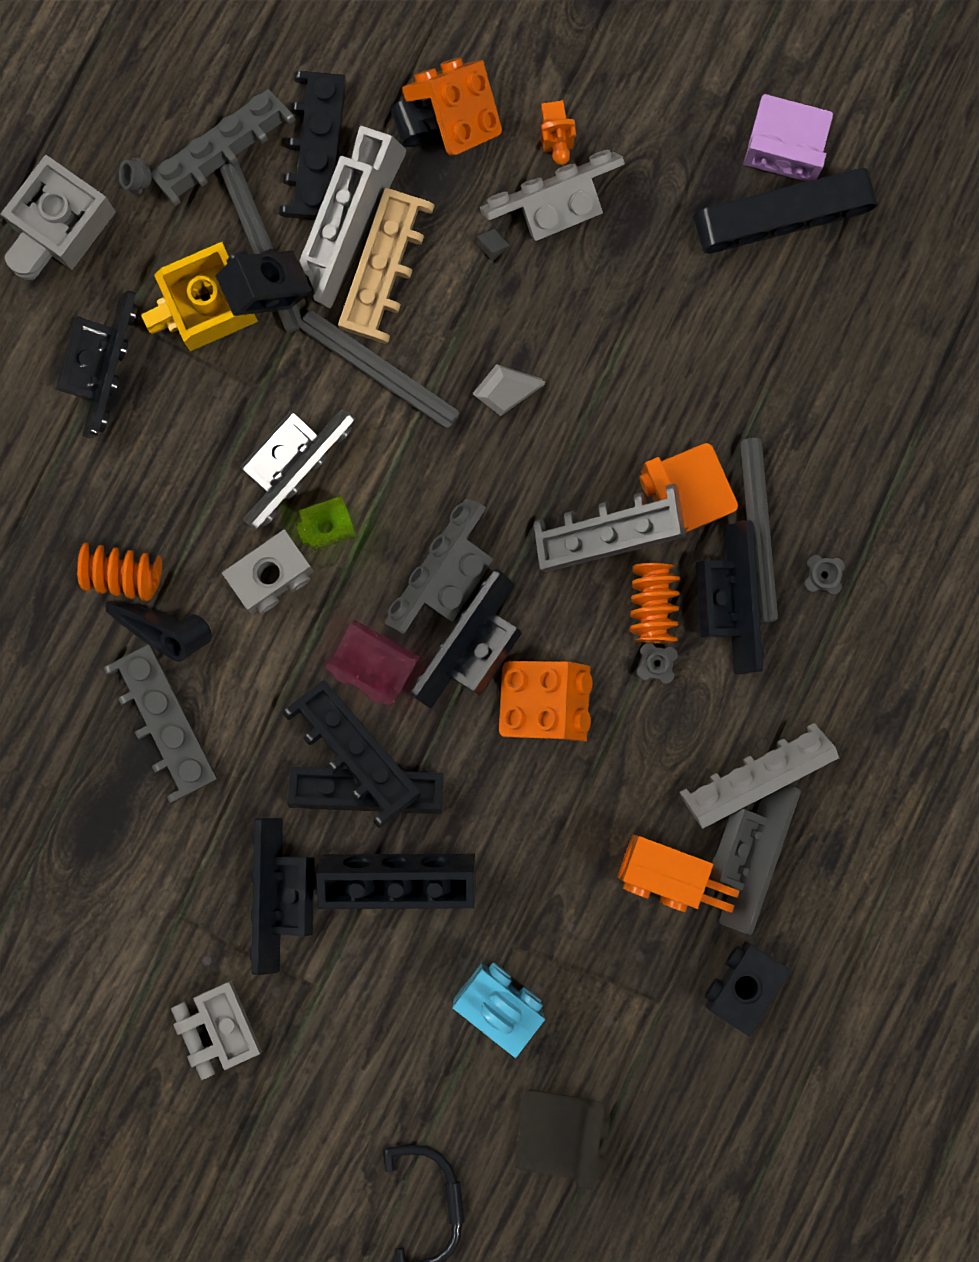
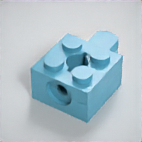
(499, 1008)

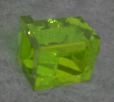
(332, 511)

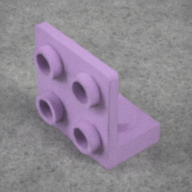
(788, 138)

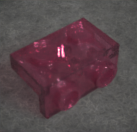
(372, 663)

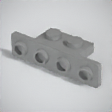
(558, 200)

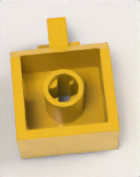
(182, 303)

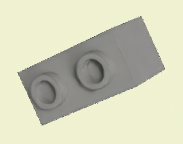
(246, 573)

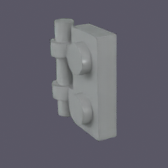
(226, 1026)

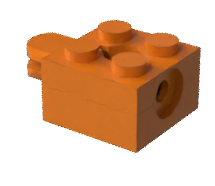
(671, 874)

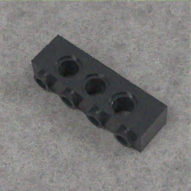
(396, 881)

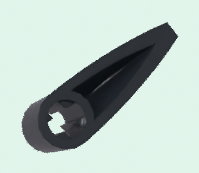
(163, 631)

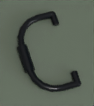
(453, 1196)

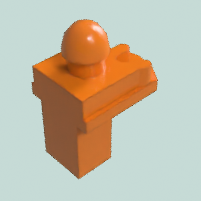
(557, 131)

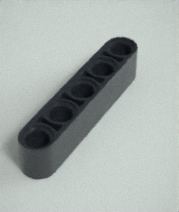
(785, 210)

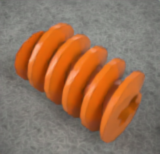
(118, 574)
(654, 603)

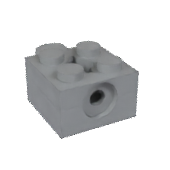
(40, 214)

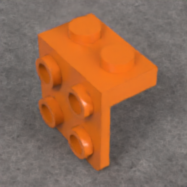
(460, 102)
(700, 482)
(545, 700)

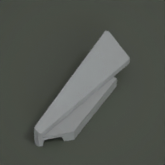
(349, 211)

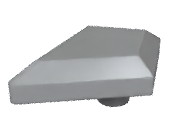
(506, 388)

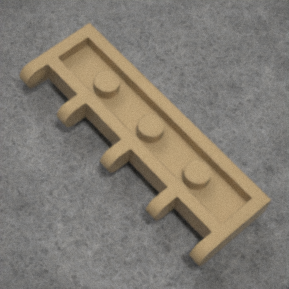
(381, 264)

